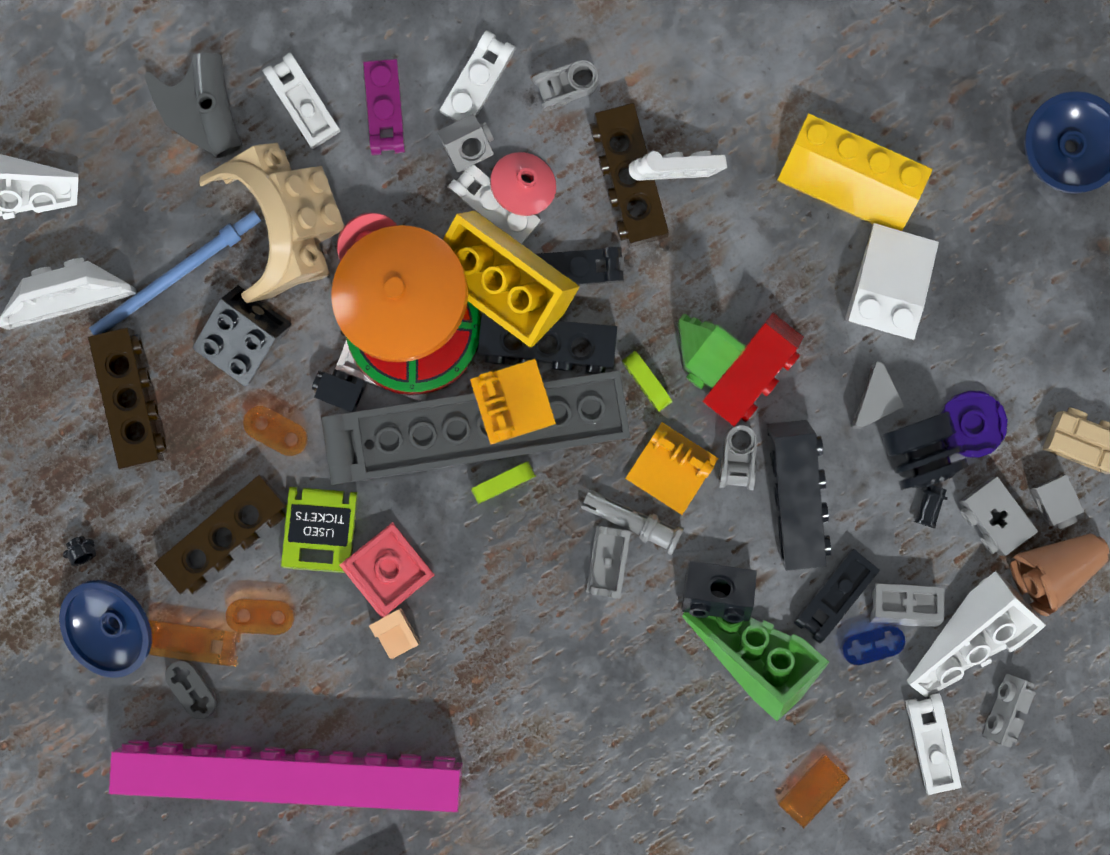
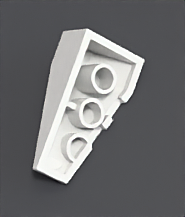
(983, 625)

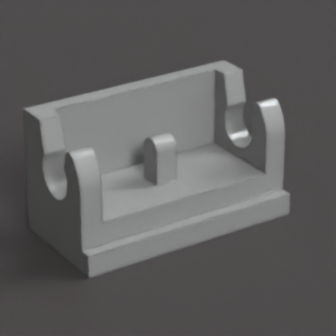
(608, 562)
(907, 605)

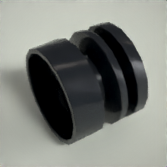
(925, 451)

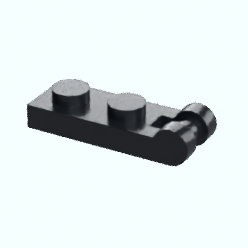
(581, 265)
(837, 595)

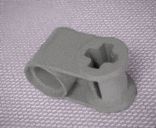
(564, 85)
(738, 460)

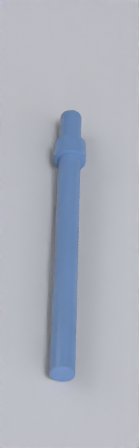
(228, 235)

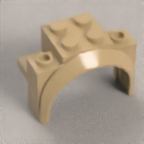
(296, 211)

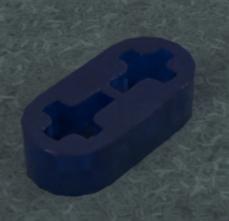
(871, 636)

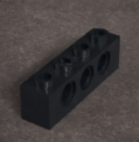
(600, 337)

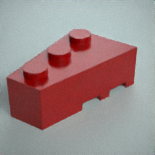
(755, 371)

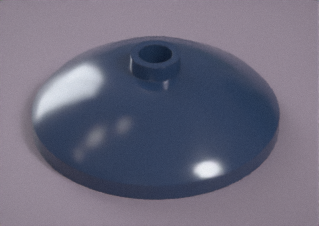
(1073, 118)
(105, 628)

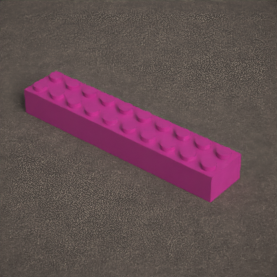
(286, 778)

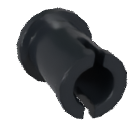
(931, 506)

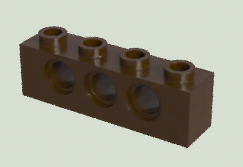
(625, 123)
(105, 351)
(176, 562)

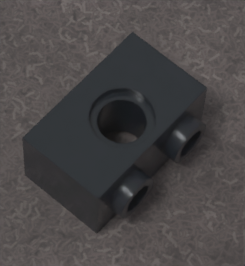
(734, 582)

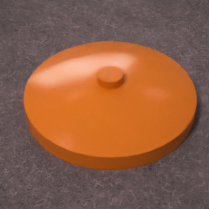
(399, 293)

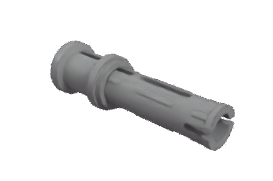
(646, 526)

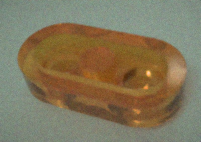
(276, 431)
(260, 616)

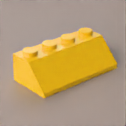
(854, 174)
(508, 278)

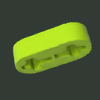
(646, 381)
(503, 482)

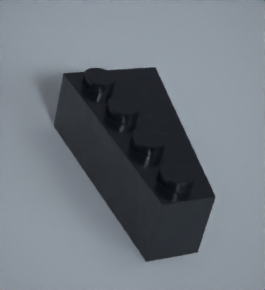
(799, 495)

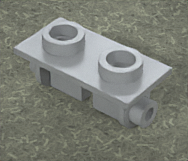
(1012, 696)

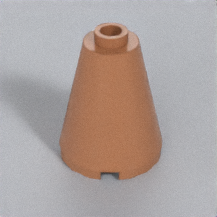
(1058, 570)

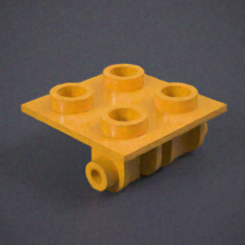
(512, 401)
(672, 468)

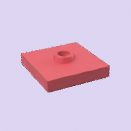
(387, 570)

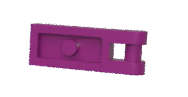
(384, 105)

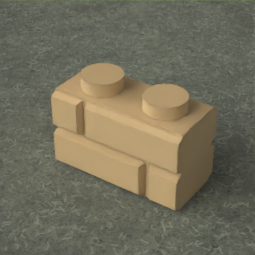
(1080, 440)

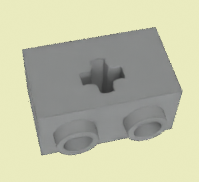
(1014, 526)

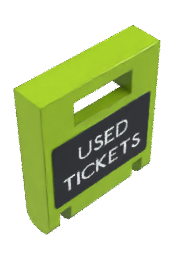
(318, 523)

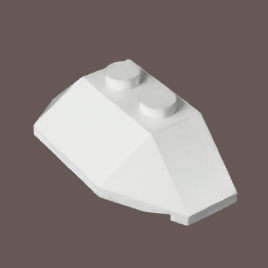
(61, 292)

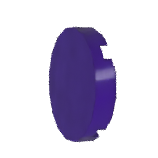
(978, 423)

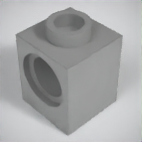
(457, 133)
(1057, 501)

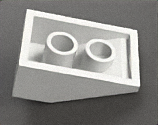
(892, 282)

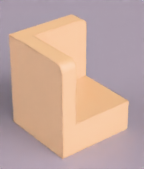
(395, 633)

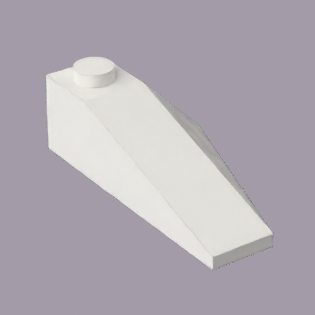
(34, 187)

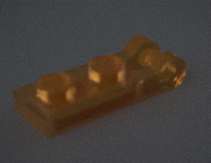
(193, 643)

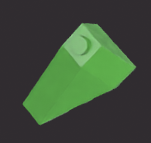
(706, 351)
(762, 659)

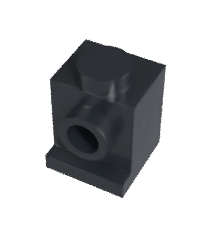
(338, 389)

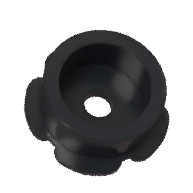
(79, 550)

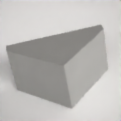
(878, 397)

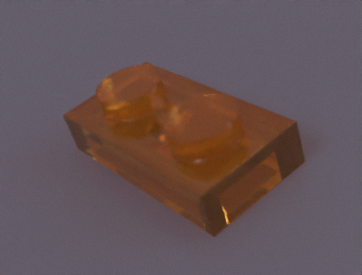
(813, 791)

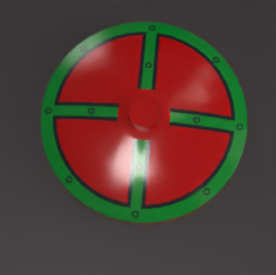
(431, 371)

